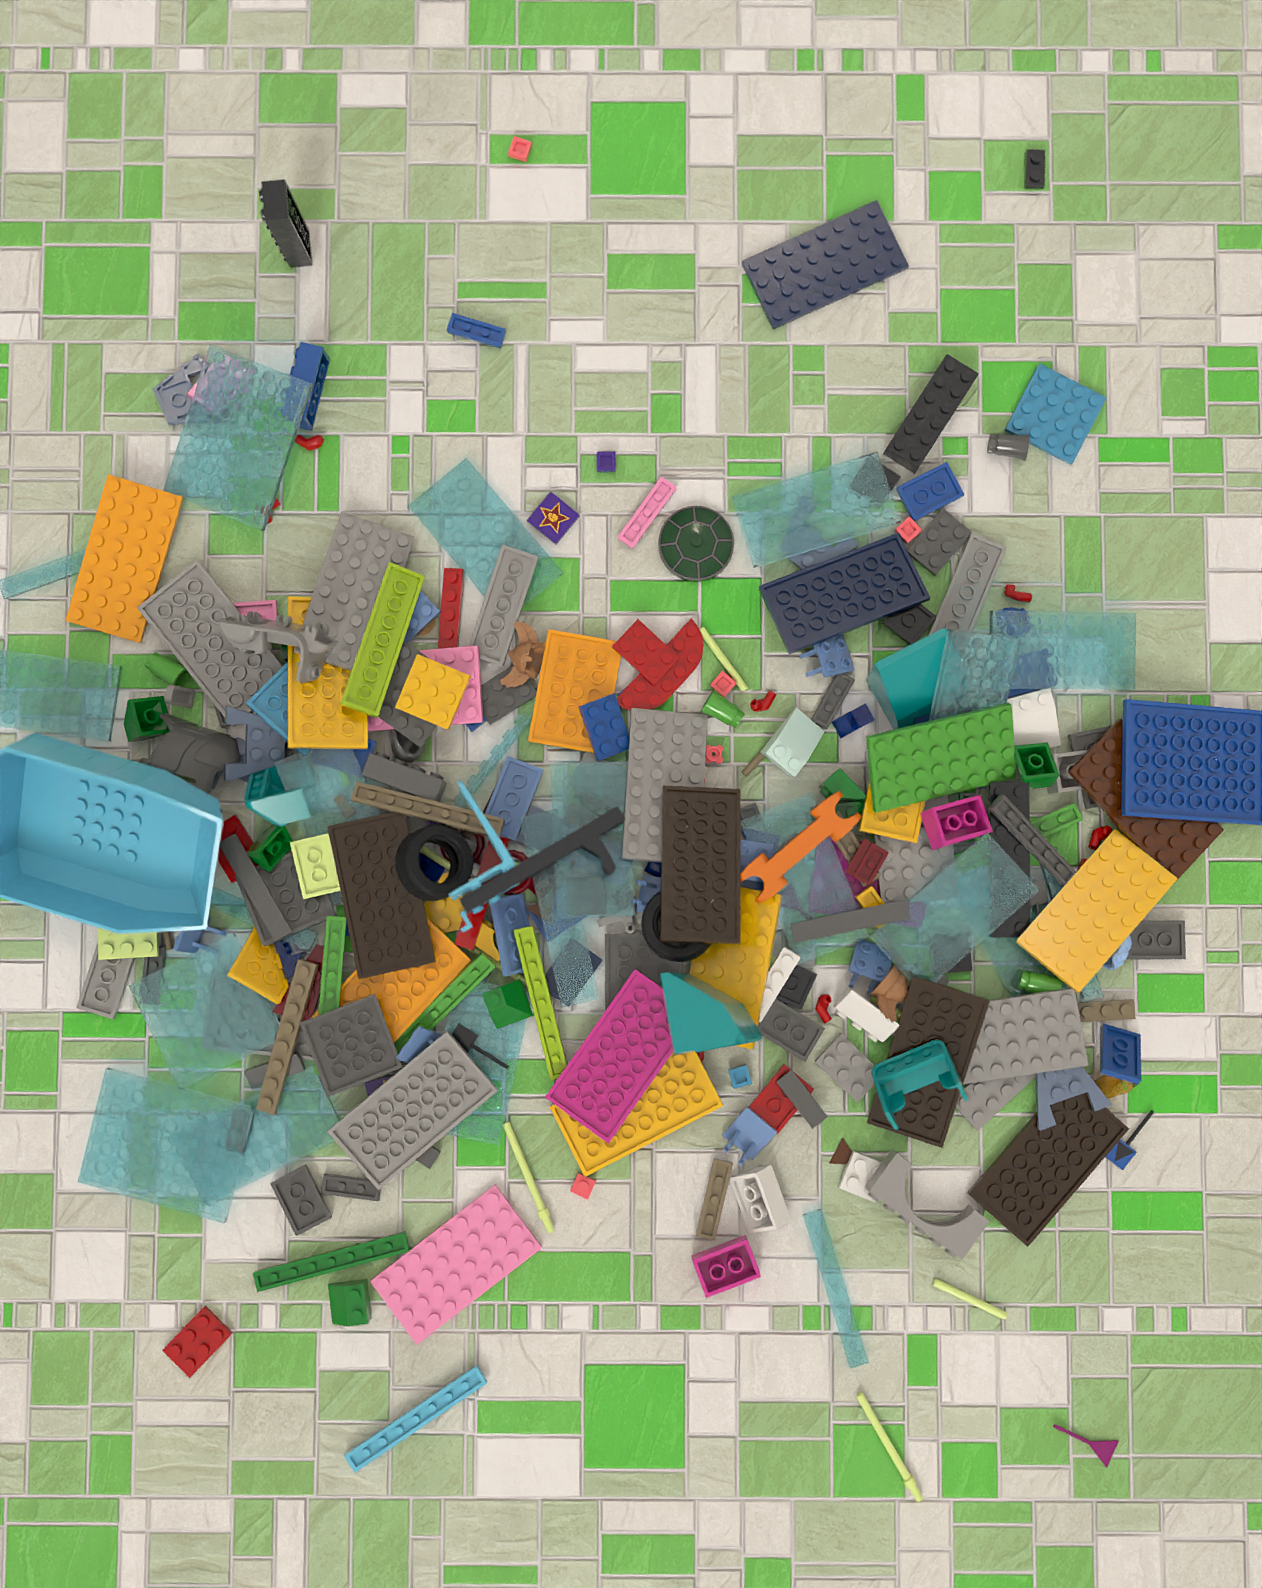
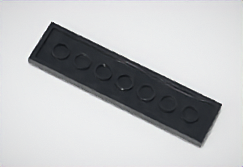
(1019, 795)

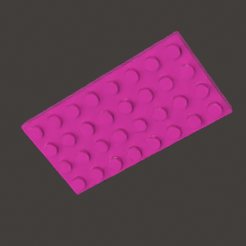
(617, 1059)

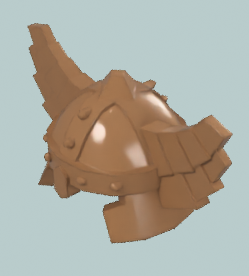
(526, 657)
(891, 991)

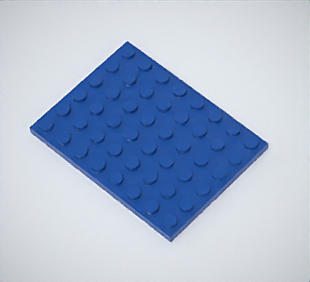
(1191, 762)

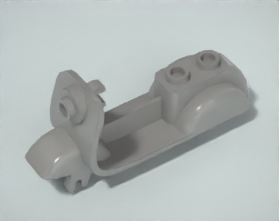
(258, 635)

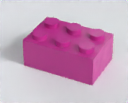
(956, 822)
(725, 1266)

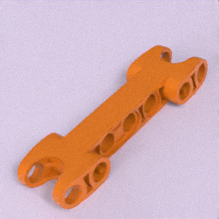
(824, 825)

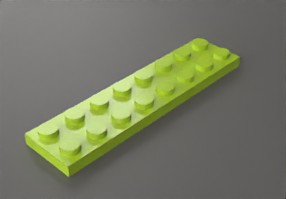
(382, 640)

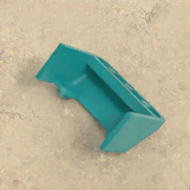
(268, 798)
(913, 1071)

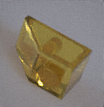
(1113, 1086)

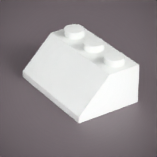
(864, 1016)
(760, 1199)

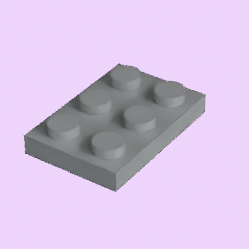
(847, 1067)

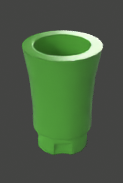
(167, 670)
(722, 709)
(1037, 982)

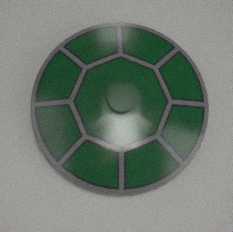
(696, 543)

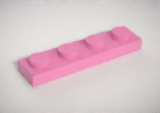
(647, 513)

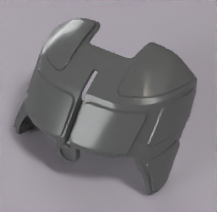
(193, 751)

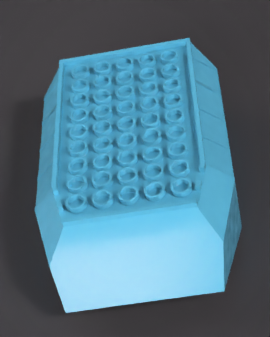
(105, 838)

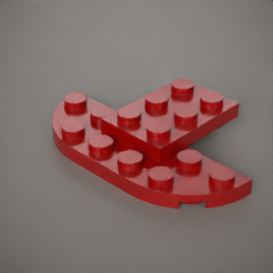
(660, 665)

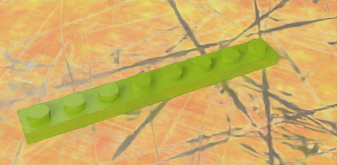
(541, 1000)

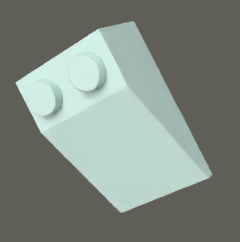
(793, 743)

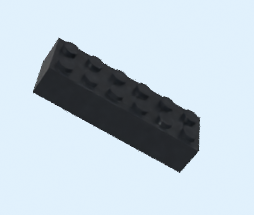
(285, 223)
(930, 413)

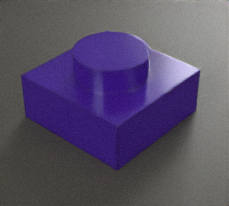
(606, 461)

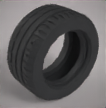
(409, 869)
(652, 937)

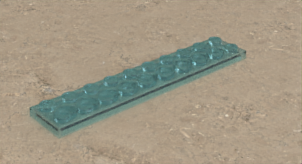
(564, 937)

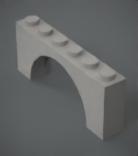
(955, 1233)

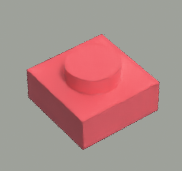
(520, 149)
(908, 530)
(723, 684)
(583, 1186)

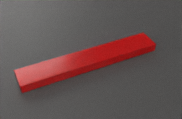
(469, 938)

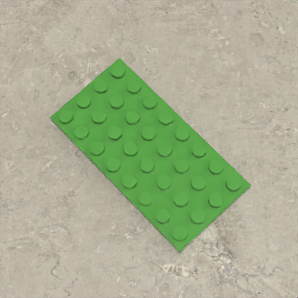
(941, 757)

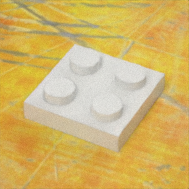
(858, 1173)

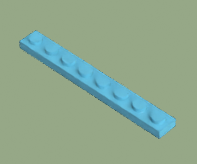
(415, 1418)

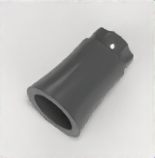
(1009, 445)

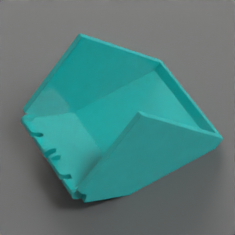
(908, 680)
(704, 1016)

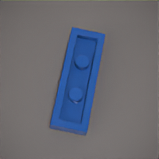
(476, 330)

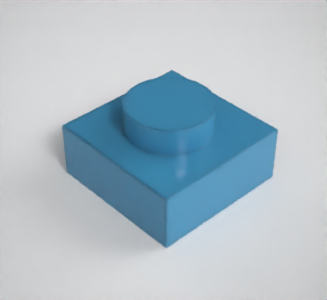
(740, 1076)

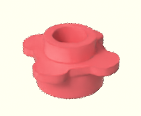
(714, 749)

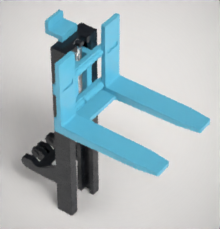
(585, 837)

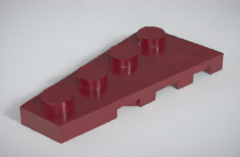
(315, 956)

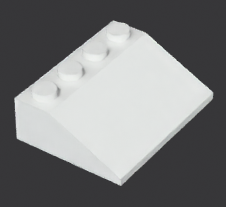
(1035, 719)

